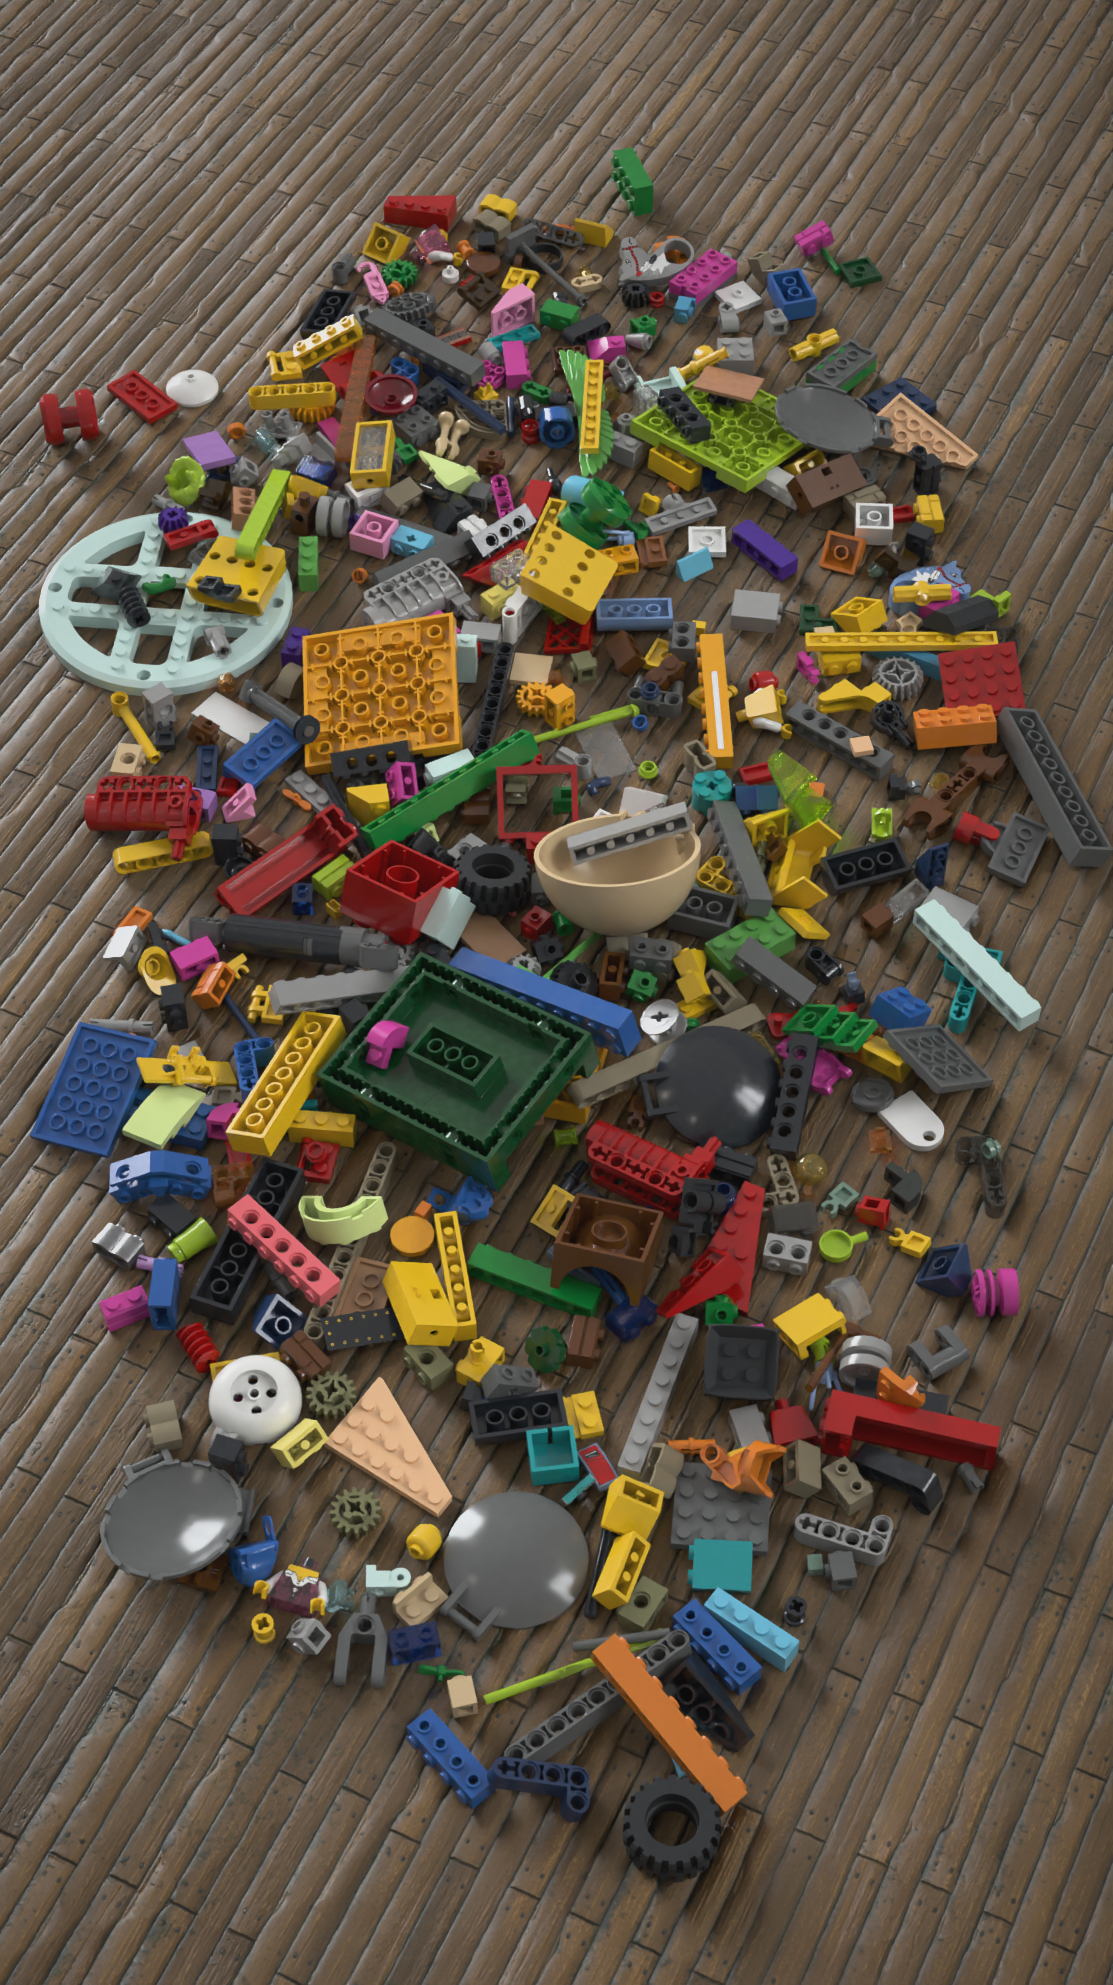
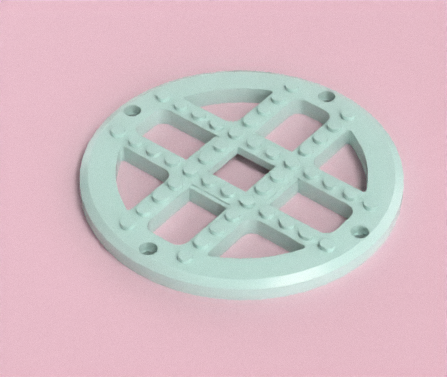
(117, 672)

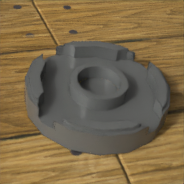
(872, 1095)

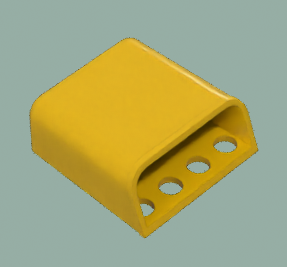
(256, 577)
(568, 577)

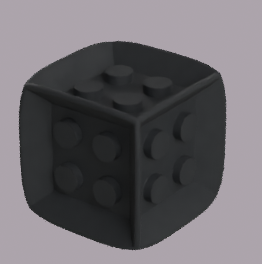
(741, 1362)

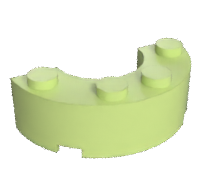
(343, 1223)

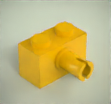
(480, 1358)

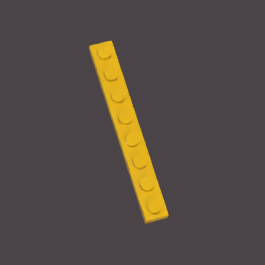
(592, 407)

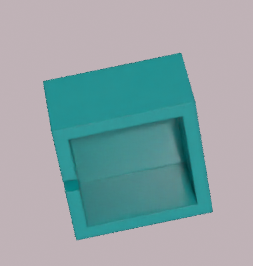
(553, 1461)

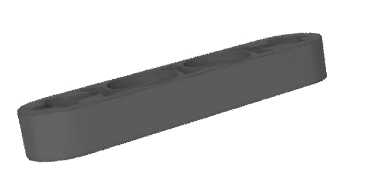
(553, 229)

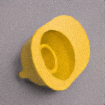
(156, 969)

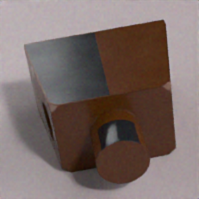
(304, 514)

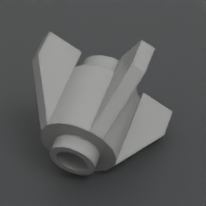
(623, 423)

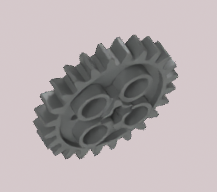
(410, 305)

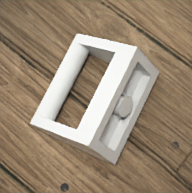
(368, 497)

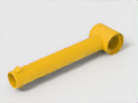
(121, 708)

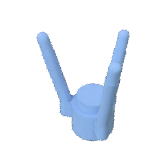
(623, 538)
(829, 1376)

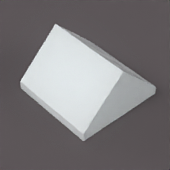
(640, 800)

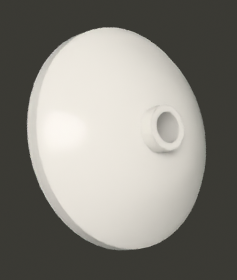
(192, 388)

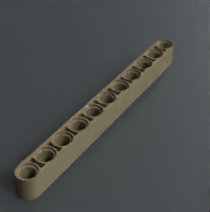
(624, 1073)
(383, 1162)

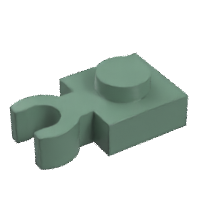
(840, 1198)

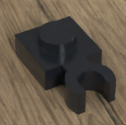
(165, 738)

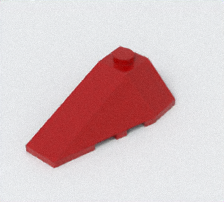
(710, 1275)

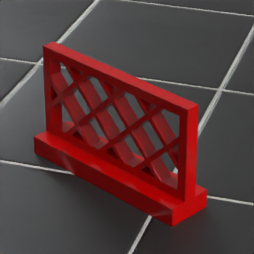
(583, 637)

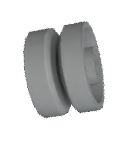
(332, 516)
(863, 1359)

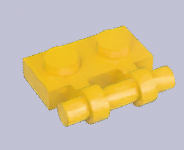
(266, 1011)

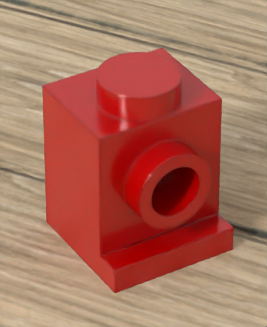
(873, 1211)

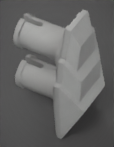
(280, 429)
(291, 451)

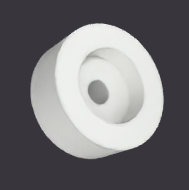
(450, 275)

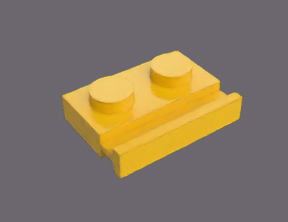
(584, 1415)

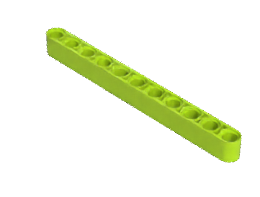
(262, 515)

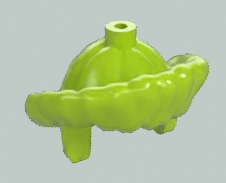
(185, 480)

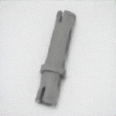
(126, 1026)

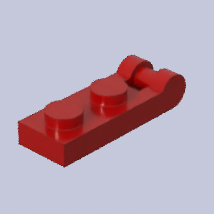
(190, 534)

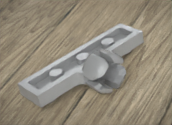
(679, 514)

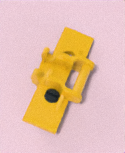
(190, 1069)

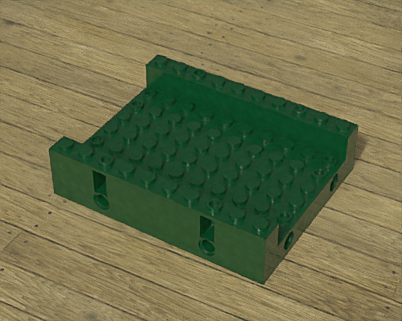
(469, 1073)

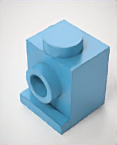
(684, 309)

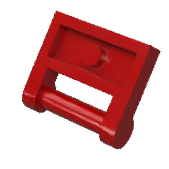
(322, 1171)

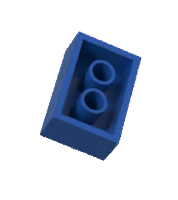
(792, 293)

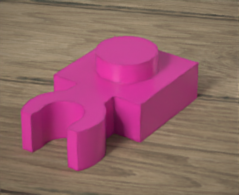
(806, 667)

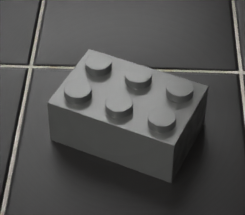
(705, 913)

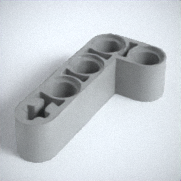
(842, 1534)

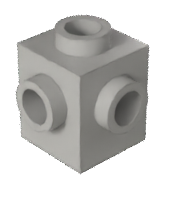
(361, 311)
(243, 473)
(308, 1636)

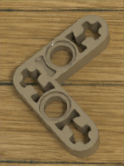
(780, 1192)

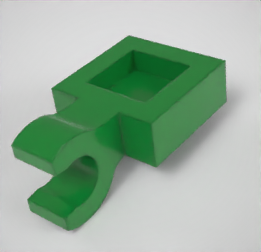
(407, 452)

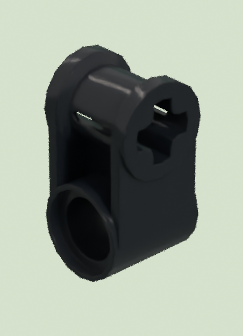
(822, 965)

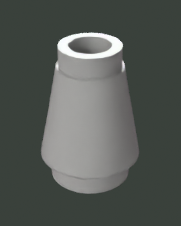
(641, 340)

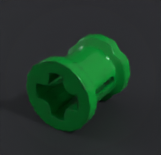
(564, 926)

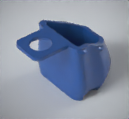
(469, 1201)
(255, 1559)

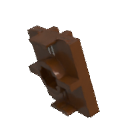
(209, 1579)

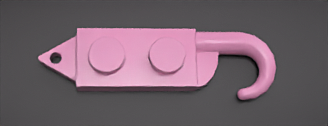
(374, 283)

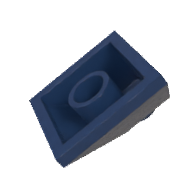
(946, 1270)
(277, 1320)

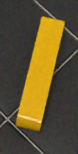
(292, 396)
(158, 854)

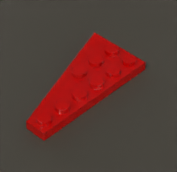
(739, 1237)

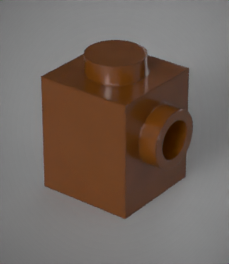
(877, 921)

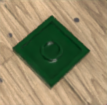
(859, 272)

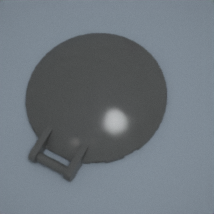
(830, 419)
(170, 1517)
(513, 1563)

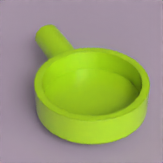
(838, 1245)

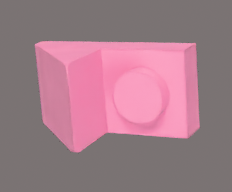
(240, 805)

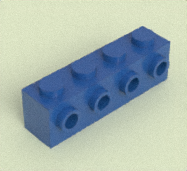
(717, 1647)
(450, 1758)

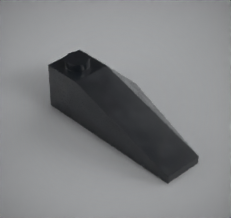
(448, 513)
(707, 1703)

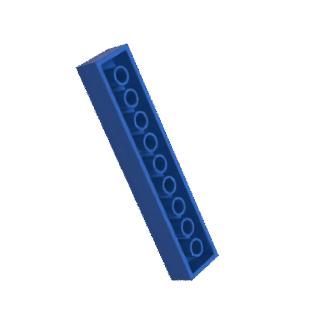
(608, 1023)

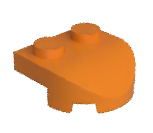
(898, 1391)

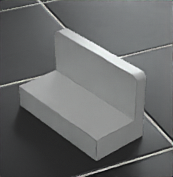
(323, 449)
(126, 946)

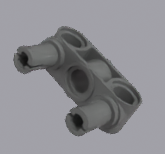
(665, 705)

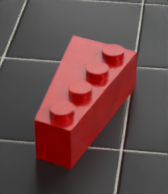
(421, 211)

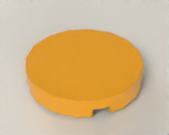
(412, 1236)

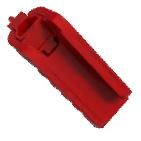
(146, 808)
(645, 1166)

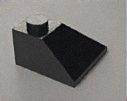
(113, 581)

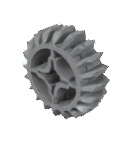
(899, 677)

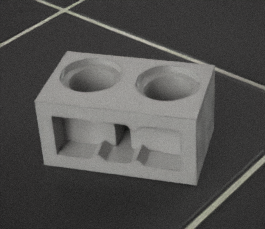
(787, 1251)

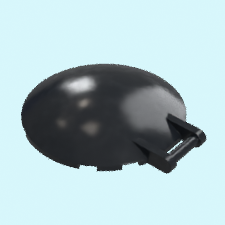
(714, 1086)

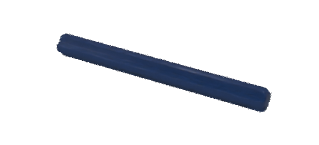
(472, 407)

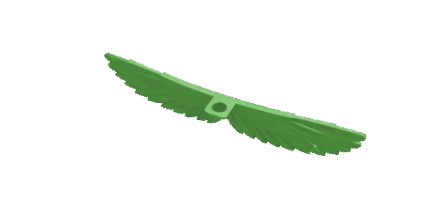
(574, 370)

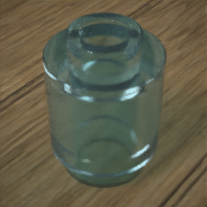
(264, 440)

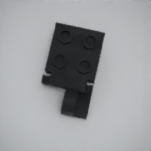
(427, 845)
(696, 1213)

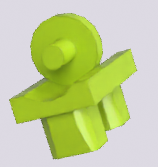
(881, 824)

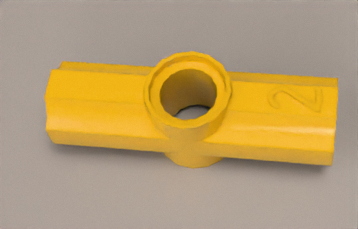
(813, 345)
(921, 593)

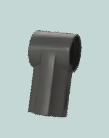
(342, 268)

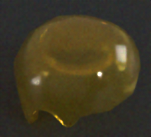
(810, 1168)

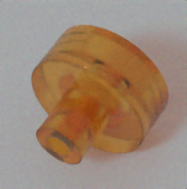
(226, 682)

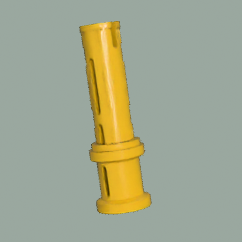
(695, 367)

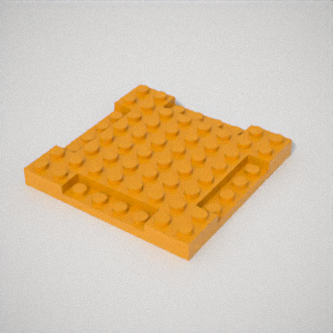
(383, 688)

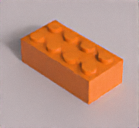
(954, 726)

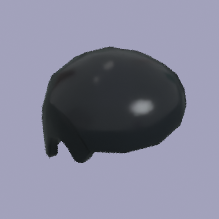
(235, 865)

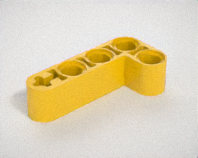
(712, 877)

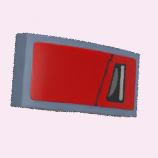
(598, 1465)

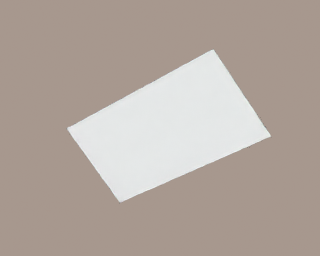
(231, 717)

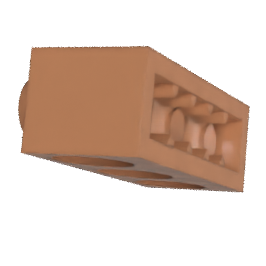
(242, 504)

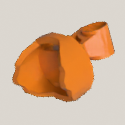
(742, 1469)

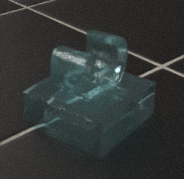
(337, 1596)

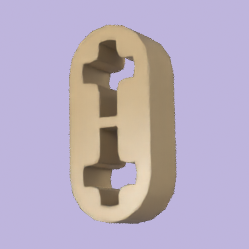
(587, 283)

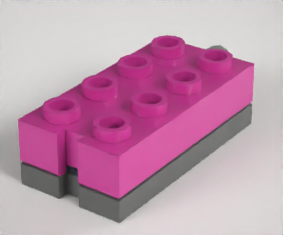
(704, 277)

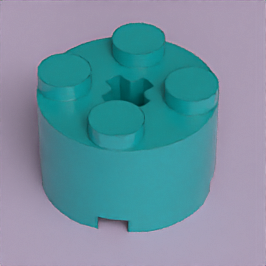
(710, 787)

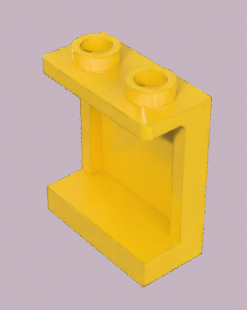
(808, 1323)

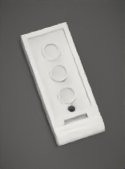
(518, 614)

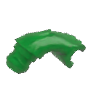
(165, 585)

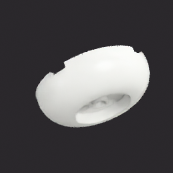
(277, 1413)

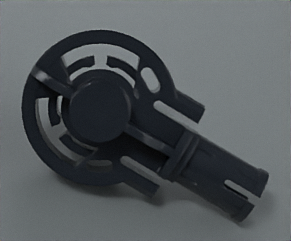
(892, 725)

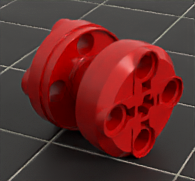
(80, 415)

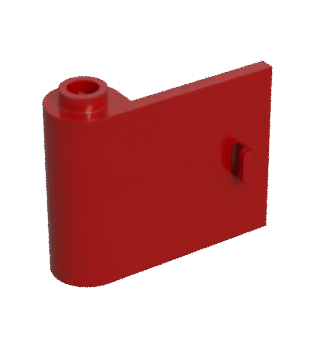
(339, 371)

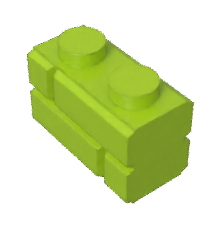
(330, 879)

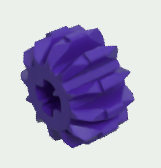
(172, 519)

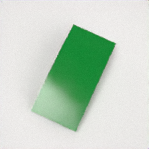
(835, 1029)

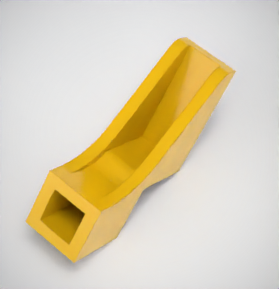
(847, 696)
(691, 968)

